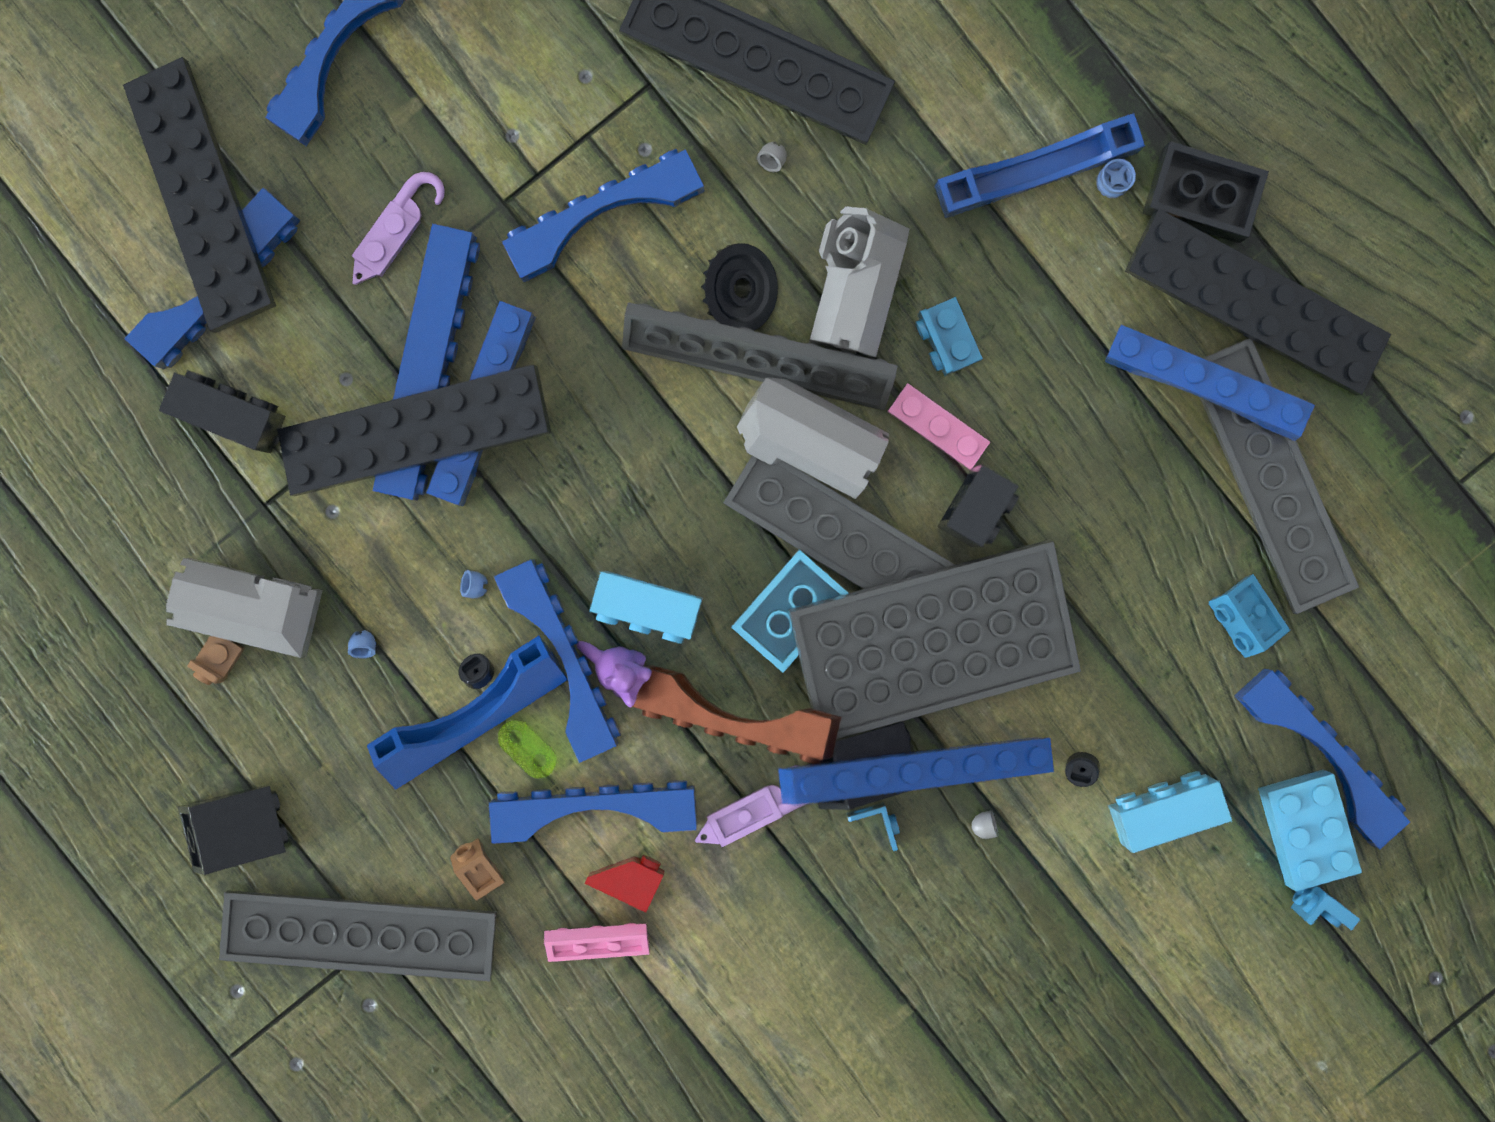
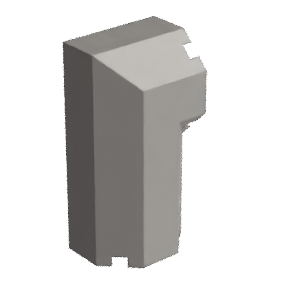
(862, 274)
(811, 435)
(243, 607)

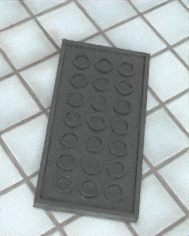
(937, 639)

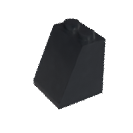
(871, 743)
(233, 829)

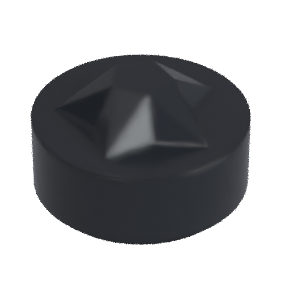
(476, 671)
(1082, 769)

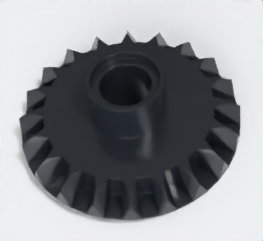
(755, 283)

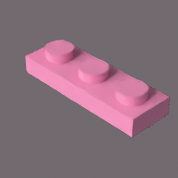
(938, 426)
(596, 942)

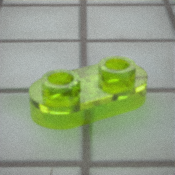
(525, 750)

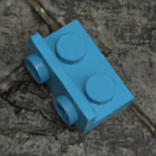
(948, 336)
(1249, 617)
(1315, 901)

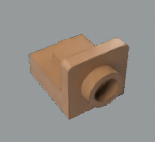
(215, 660)
(476, 869)

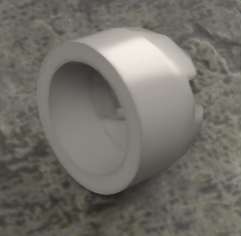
(765, 157)
(985, 825)

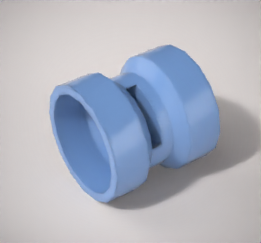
(1120, 173)

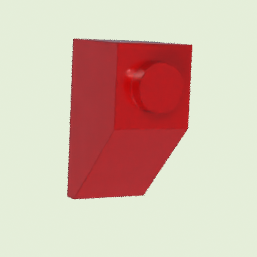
(629, 880)

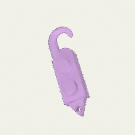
(392, 229)
(745, 816)

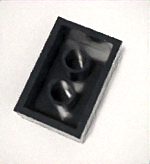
(1206, 191)
(222, 411)
(978, 507)

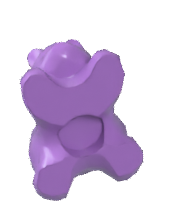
(618, 670)

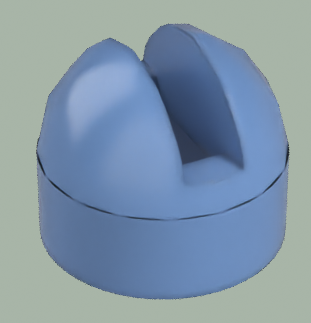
(472, 584)
(362, 645)

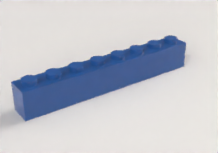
(432, 334)
(915, 770)

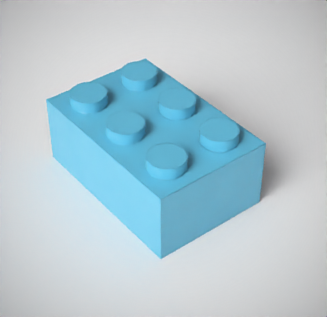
(645, 606)
(767, 619)
(1169, 811)
(1310, 830)

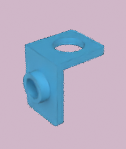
(889, 820)

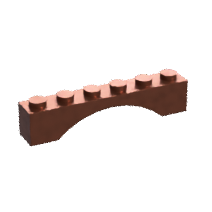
(802, 732)

